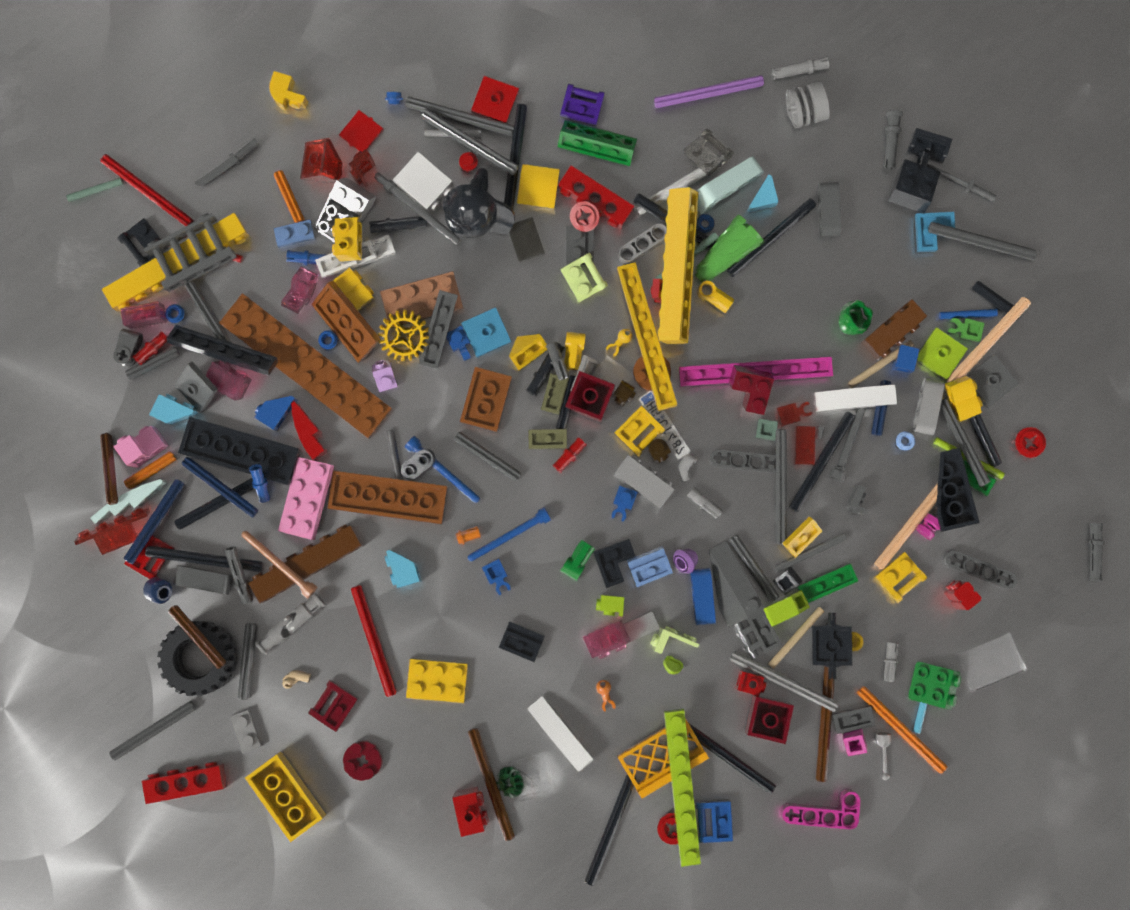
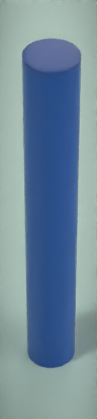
(968, 314)

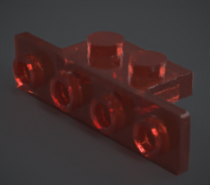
(115, 534)

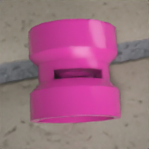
(928, 527)

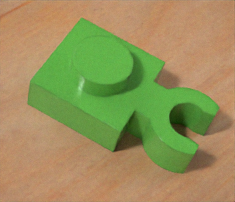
(969, 329)

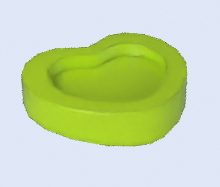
(672, 666)

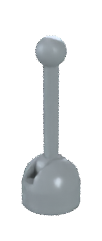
(884, 740)

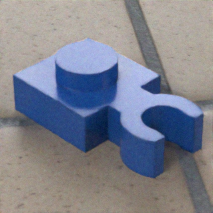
(624, 500)
(495, 573)

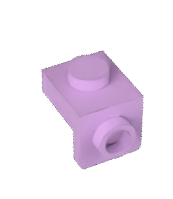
(384, 375)

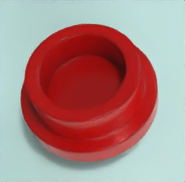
(468, 161)

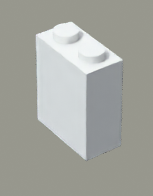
(423, 182)

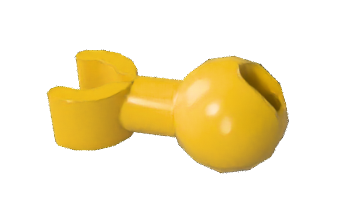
(622, 339)

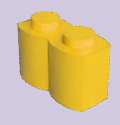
(355, 291)
(963, 397)

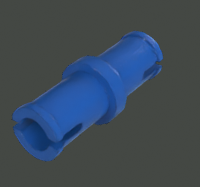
(303, 257)
(259, 483)

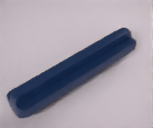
(880, 414)

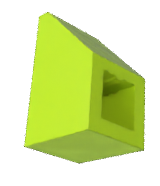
(786, 608)

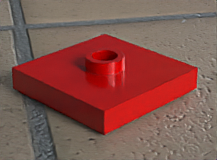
(495, 99)

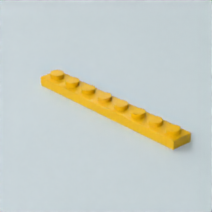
(647, 336)

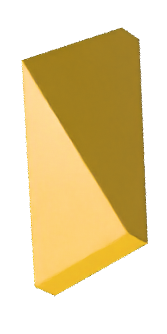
(527, 349)

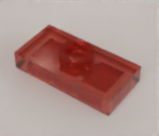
(804, 445)

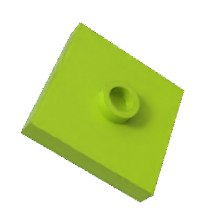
(941, 353)

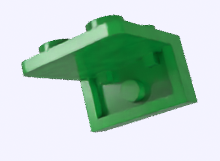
(934, 685)

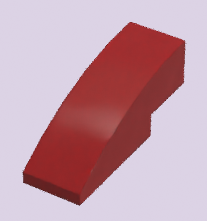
(307, 432)

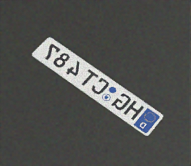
(670, 434)

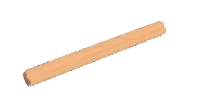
(990, 339)
(907, 529)

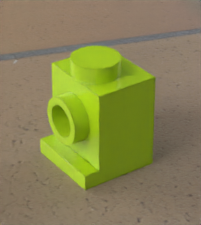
(610, 605)

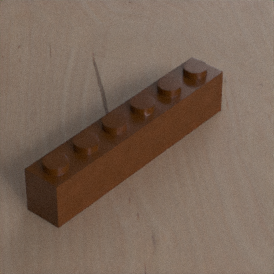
(306, 563)

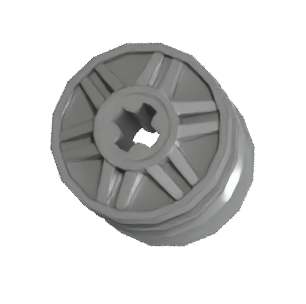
(807, 104)

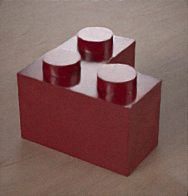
(756, 385)

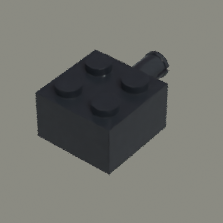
(915, 184)

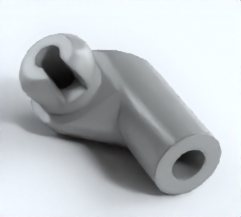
(685, 465)

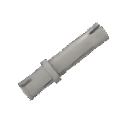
(808, 66)

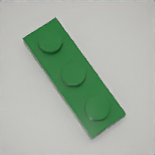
(828, 583)

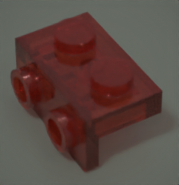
(360, 165)

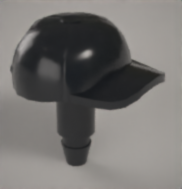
(474, 212)

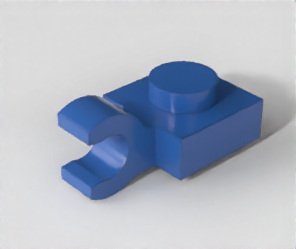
(458, 341)

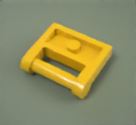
(635, 426)
(897, 571)

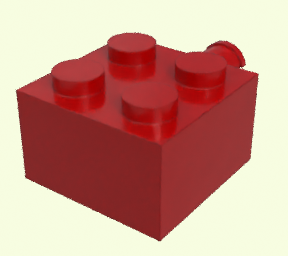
(469, 811)

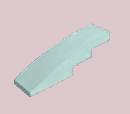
(137, 498)

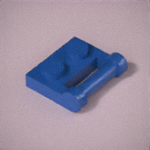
(721, 821)

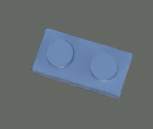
(294, 233)

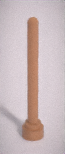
(306, 587)

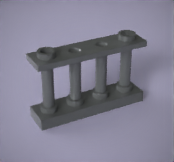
(205, 264)

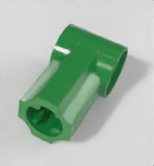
(576, 563)

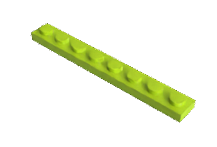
(682, 787)

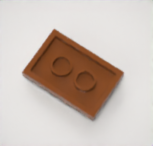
(485, 399)

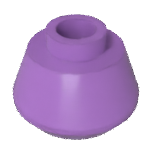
(685, 560)

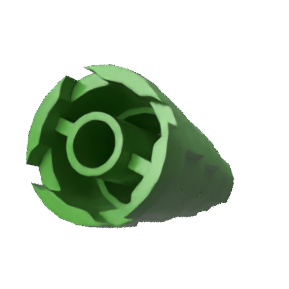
(730, 247)

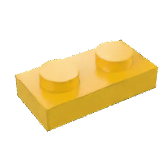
(802, 537)

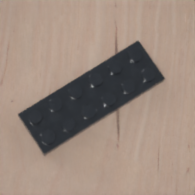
(238, 450)

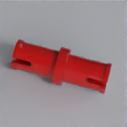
(150, 348)
(569, 455)

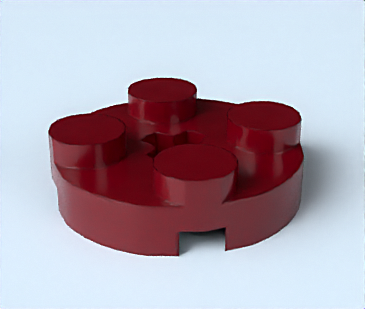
(352, 765)

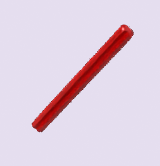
(146, 190)
(373, 641)

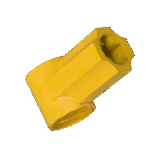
(717, 297)
(574, 346)

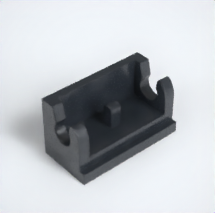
(929, 142)

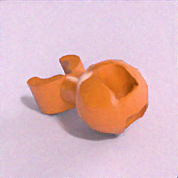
(604, 691)

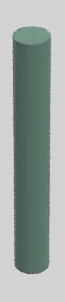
(94, 189)

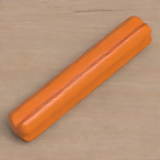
(288, 196)
(150, 470)

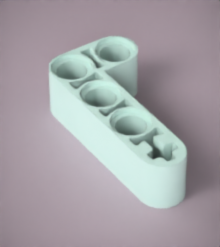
(727, 184)

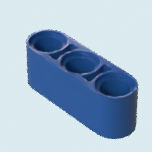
(703, 596)

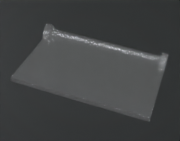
(991, 662)

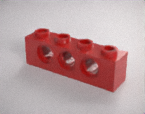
(574, 177)
(155, 793)

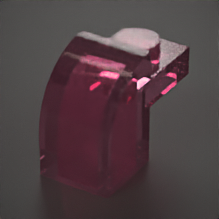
(301, 291)

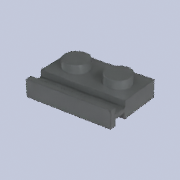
(578, 244)

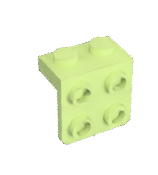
(659, 640)

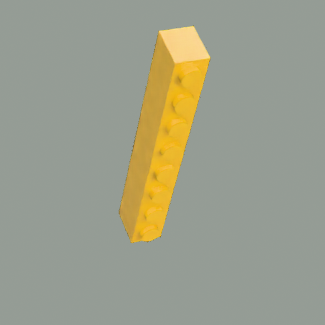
(678, 266)
(148, 277)

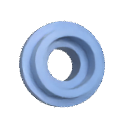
(911, 440)

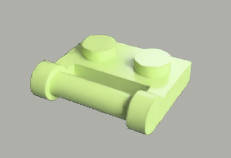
(577, 279)

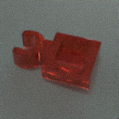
(791, 414)

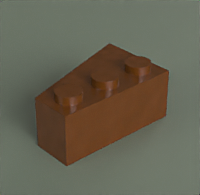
(894, 330)

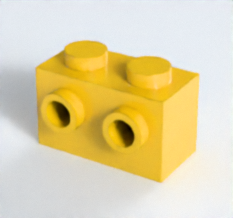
(347, 239)

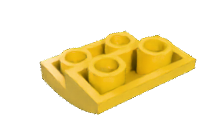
(538, 186)

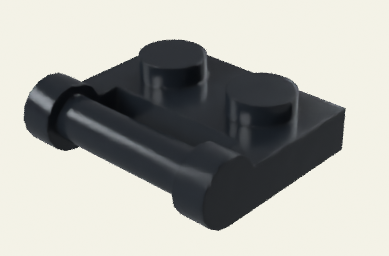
(144, 234)

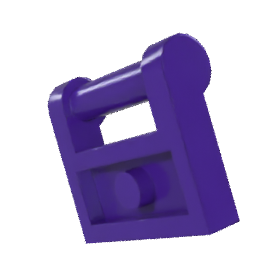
(580, 109)

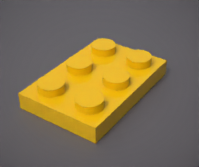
(437, 680)

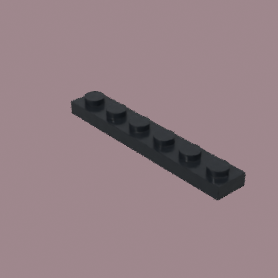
(222, 350)

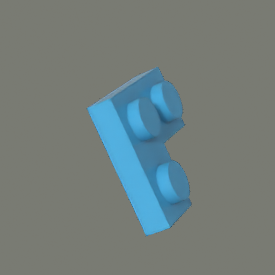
(927, 241)

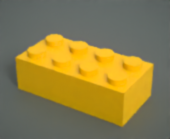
(285, 796)

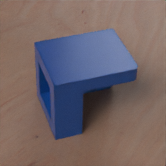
(906, 359)

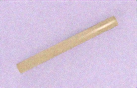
(877, 366)
(796, 637)

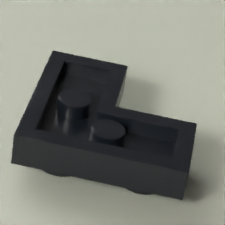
(608, 560)

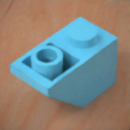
(170, 411)
(403, 569)

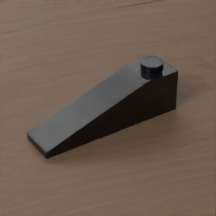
(954, 497)

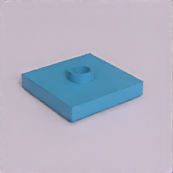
(486, 332)

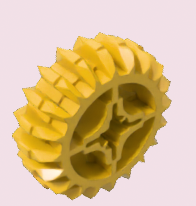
(396, 340)

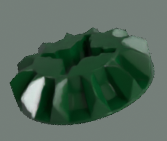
(515, 779)

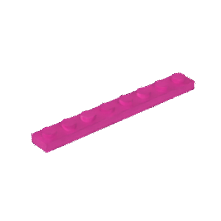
(779, 369)

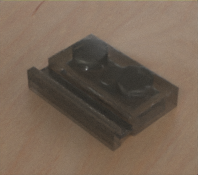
(526, 240)

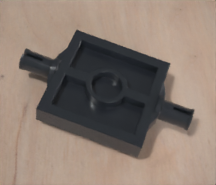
(832, 645)

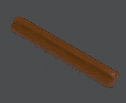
(109, 469)
(197, 637)

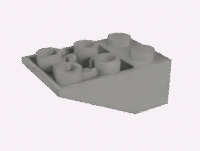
(344, 201)

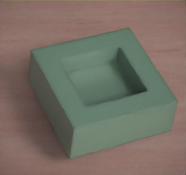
(766, 429)

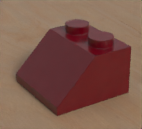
(590, 396)

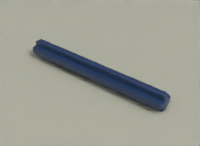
(220, 487)
(154, 521)

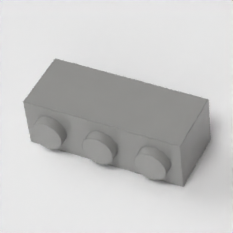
(644, 481)

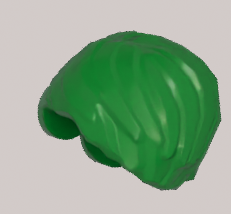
(851, 318)

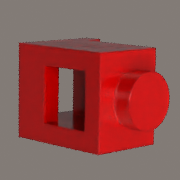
(743, 683)

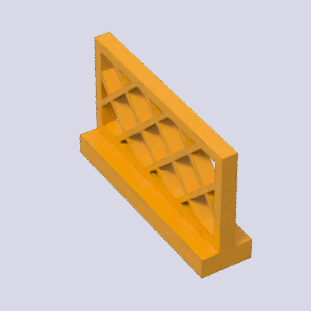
(663, 776)

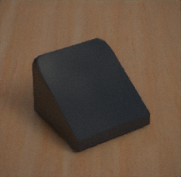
(787, 580)

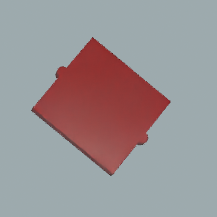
(361, 131)

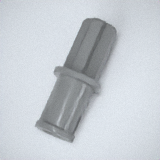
(704, 502)
(891, 661)

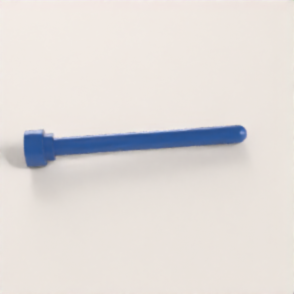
(414, 445)
(541, 517)

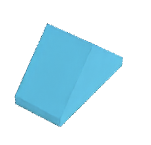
(765, 197)

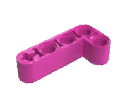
(820, 812)

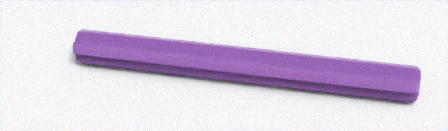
(709, 91)

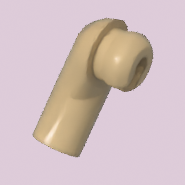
(295, 676)

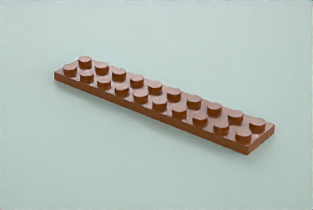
(306, 366)

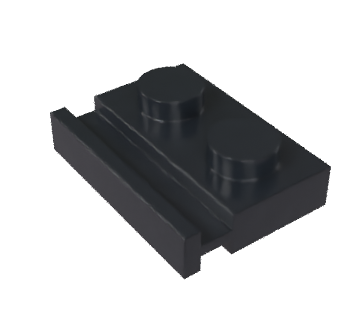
(521, 641)

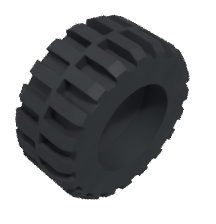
(174, 670)

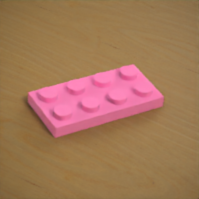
(306, 498)

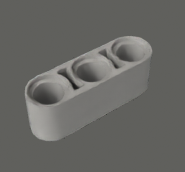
(639, 252)
(928, 406)

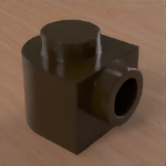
(624, 393)
(659, 450)

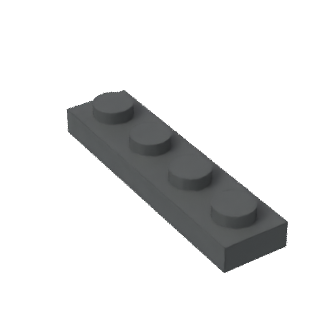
(438, 328)

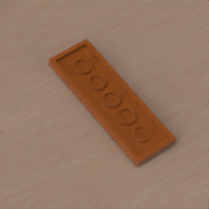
(387, 497)

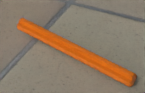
(902, 729)

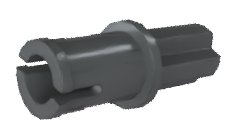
(557, 360)

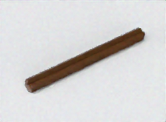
(825, 729)
(491, 785)

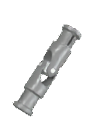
(293, 621)

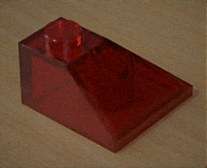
(321, 162)

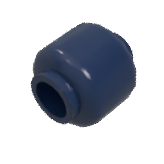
(157, 590)

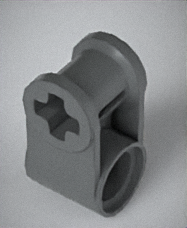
(127, 345)

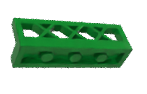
(596, 144)

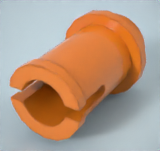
(467, 535)

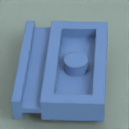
(649, 566)

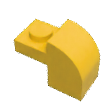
(281, 91)

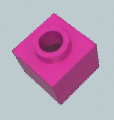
(855, 747)

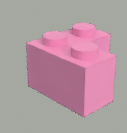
(142, 448)

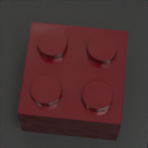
(769, 719)

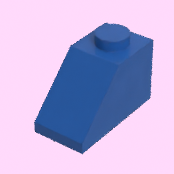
(274, 412)

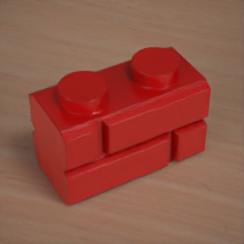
(962, 595)

